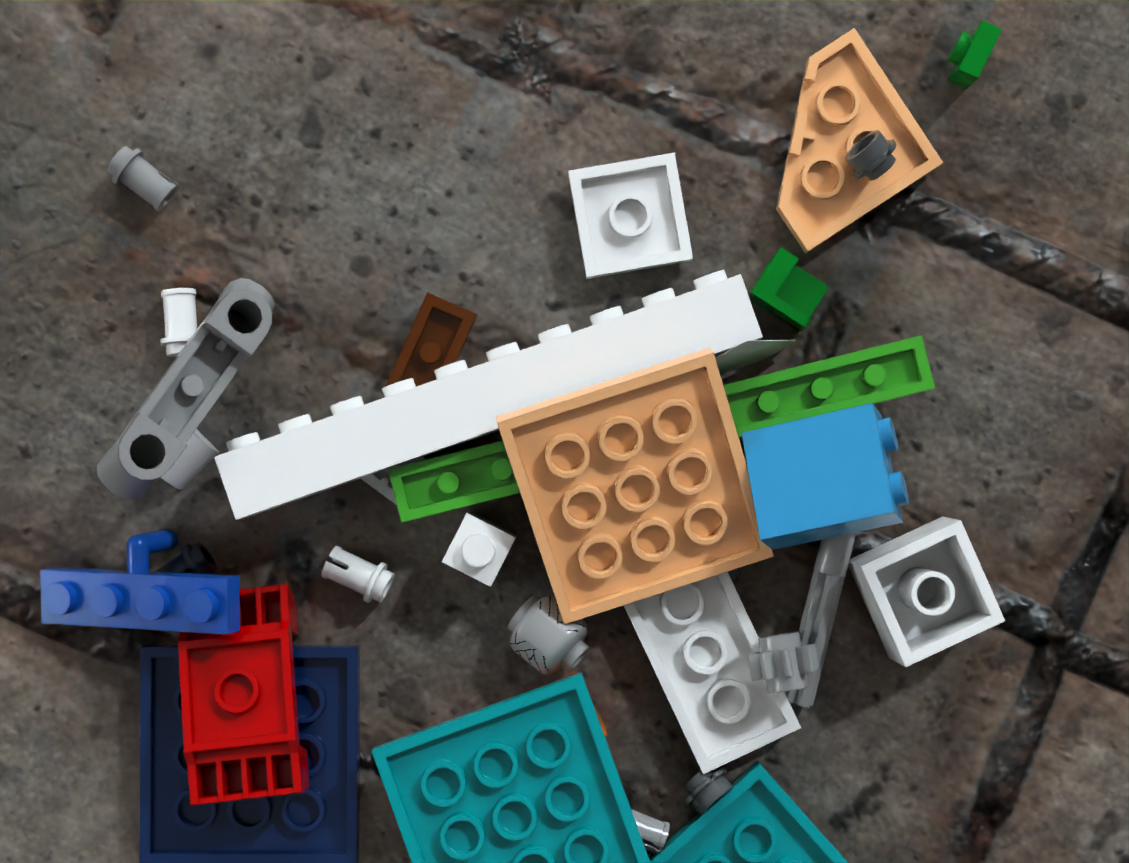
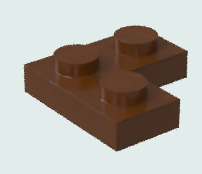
(433, 340)

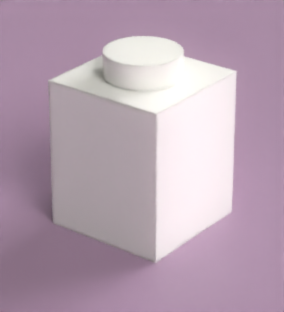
(479, 548)

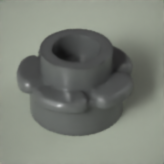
(871, 156)
(706, 789)

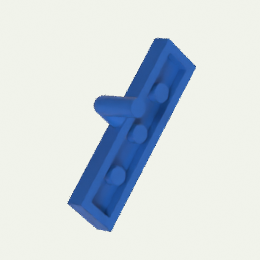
(141, 597)

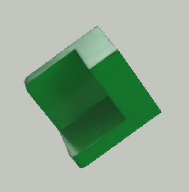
(787, 290)

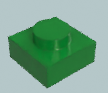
(972, 53)

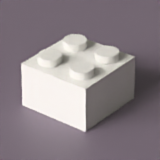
(925, 591)

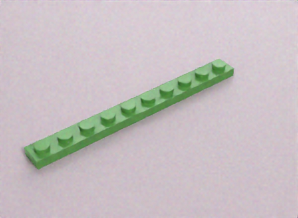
(755, 403)

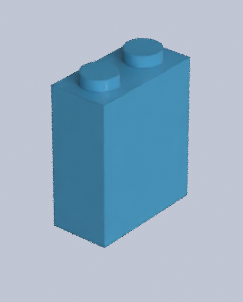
(824, 476)

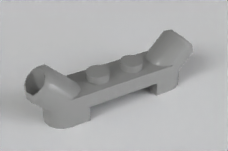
(187, 390)

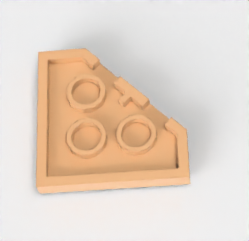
(838, 105)

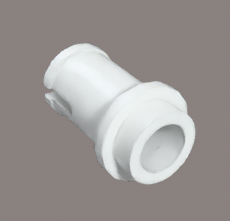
(178, 318)
(360, 576)

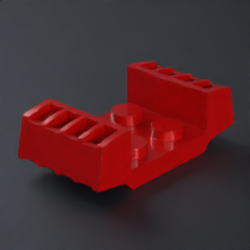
(243, 704)

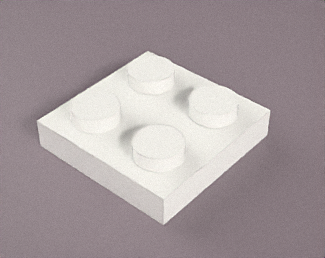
(630, 215)

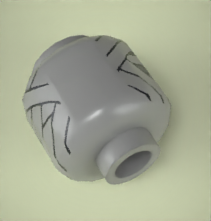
(543, 637)

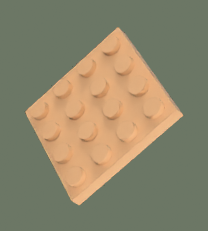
(635, 485)

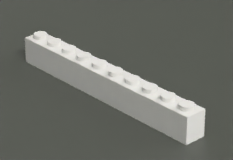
(468, 400)

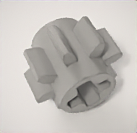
(783, 662)

